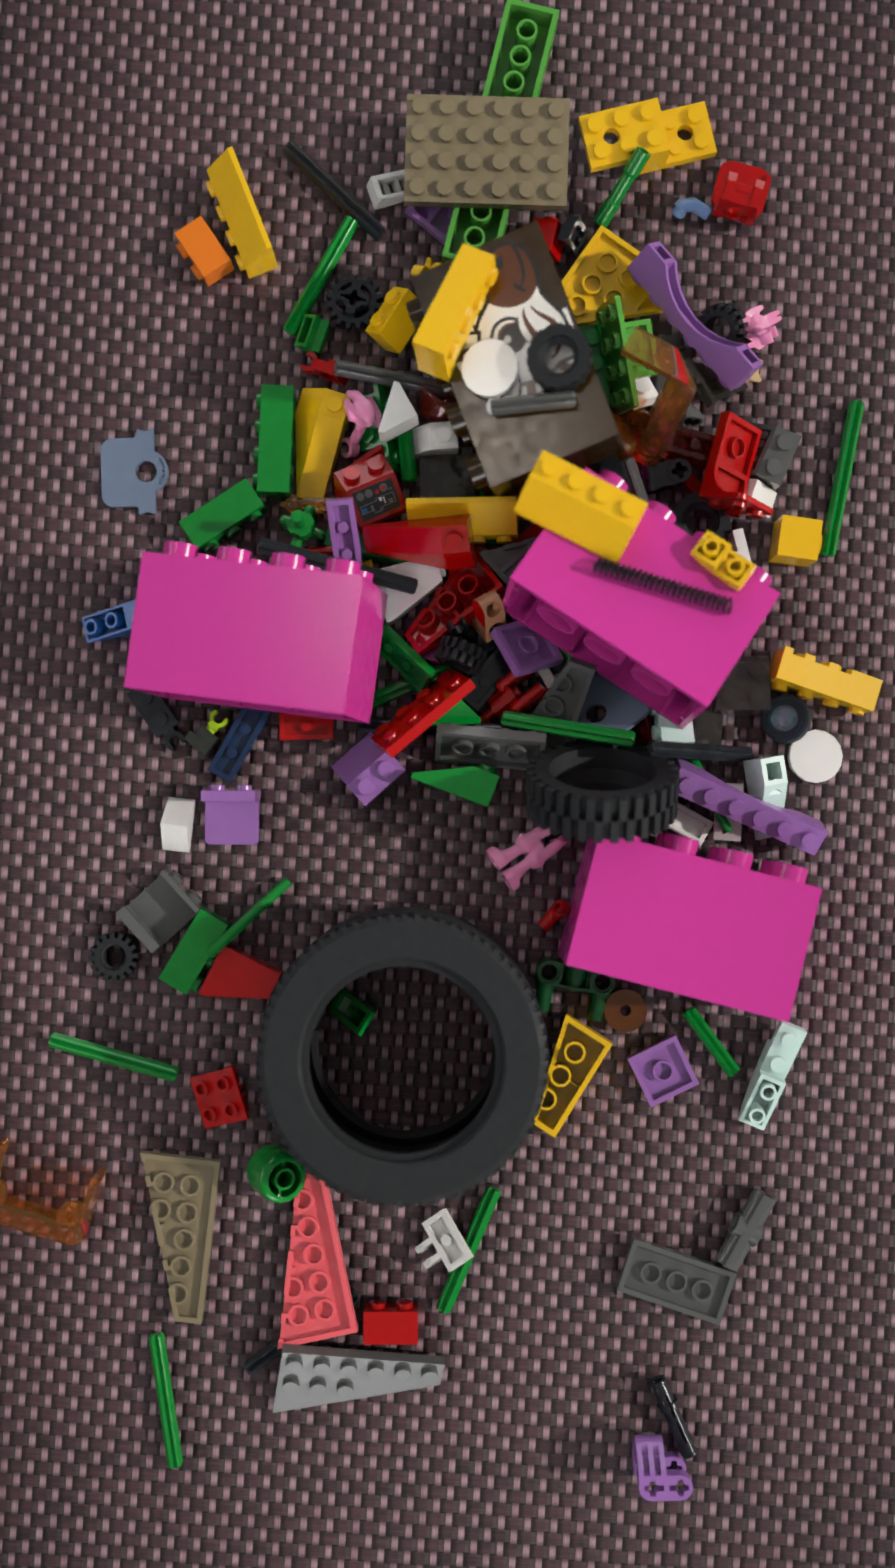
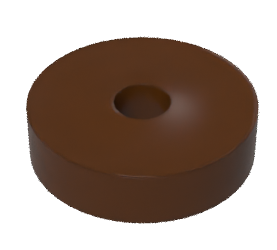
(635, 1016)

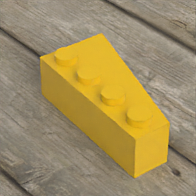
(823, 681)
(571, 1069)

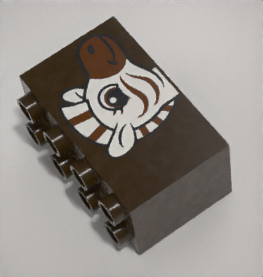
(515, 308)

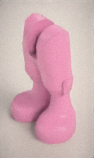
(536, 855)

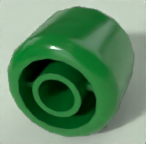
(275, 1174)

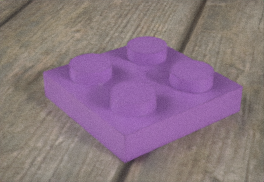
(525, 649)
(662, 1070)

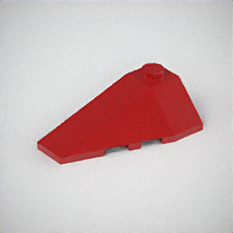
(429, 541)
(451, 603)

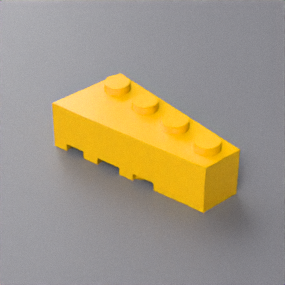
(454, 312)

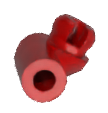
(558, 911)

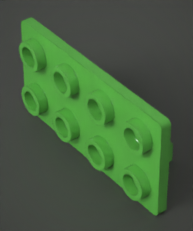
(620, 370)

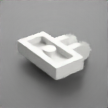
(447, 1241)

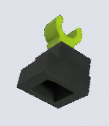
(204, 739)

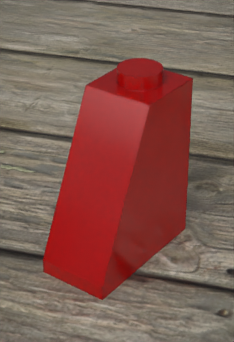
(240, 976)

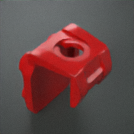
(740, 192)

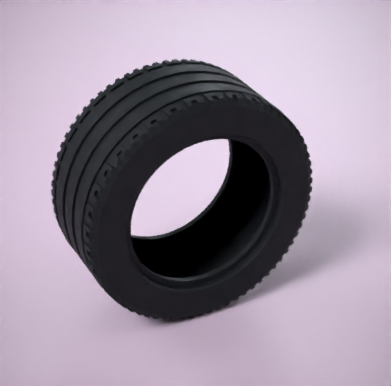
(384, 1162)

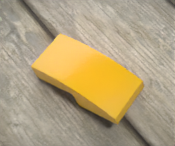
(721, 561)

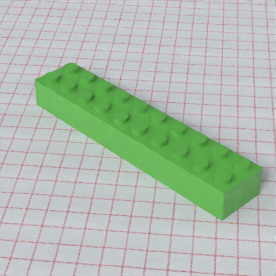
(514, 71)

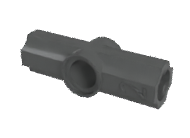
(745, 1229)

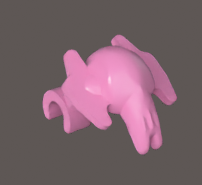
(761, 328)
(363, 413)

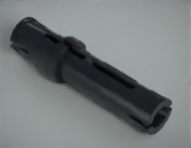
(661, 1392)

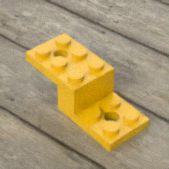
(650, 128)

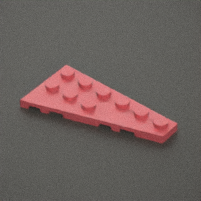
(316, 1279)

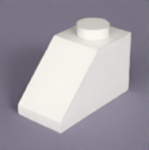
(435, 439)

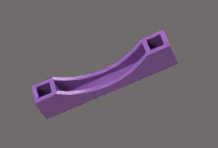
(658, 275)
(778, 822)

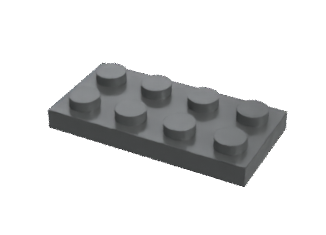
(487, 746)
(676, 1280)

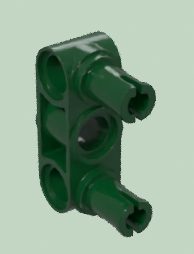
(571, 979)

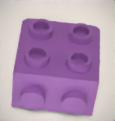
(231, 815)

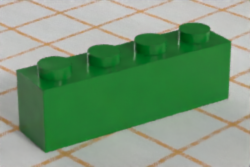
(276, 441)

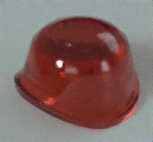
(432, 407)

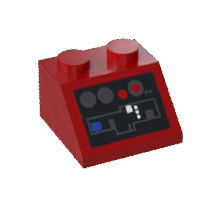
(373, 488)

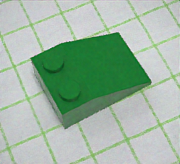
(466, 782)

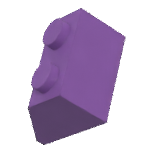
(367, 770)

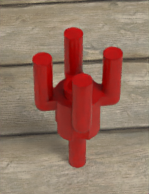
(512, 698)

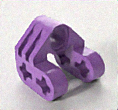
(652, 1465)

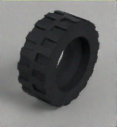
(552, 336)
(692, 502)

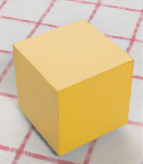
(796, 541)

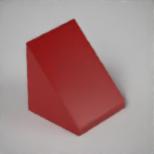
(691, 485)

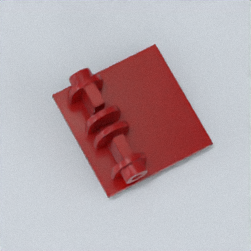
(220, 1097)

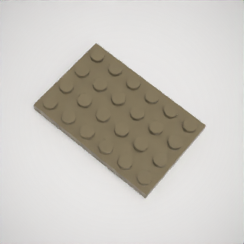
(486, 152)

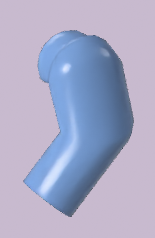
(691, 205)

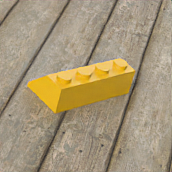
(241, 215)
(580, 507)
(490, 516)

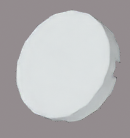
(490, 368)
(815, 756)

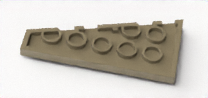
(184, 1213)

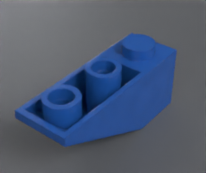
(109, 622)

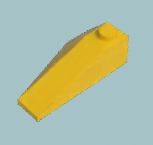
(318, 436)

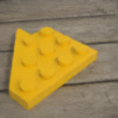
(603, 273)

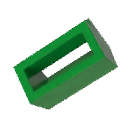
(312, 334)

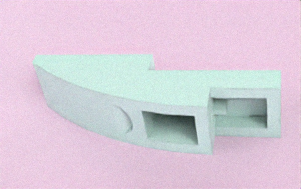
(770, 1074)

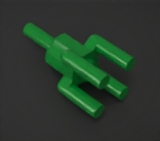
(303, 526)

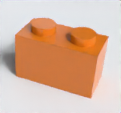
(204, 251)

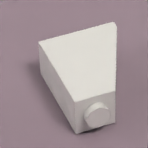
(401, 603)

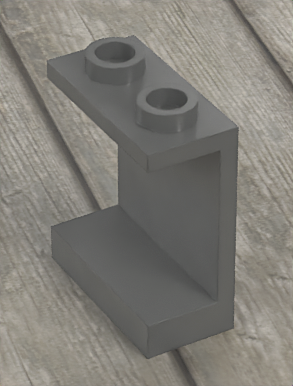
(161, 910)

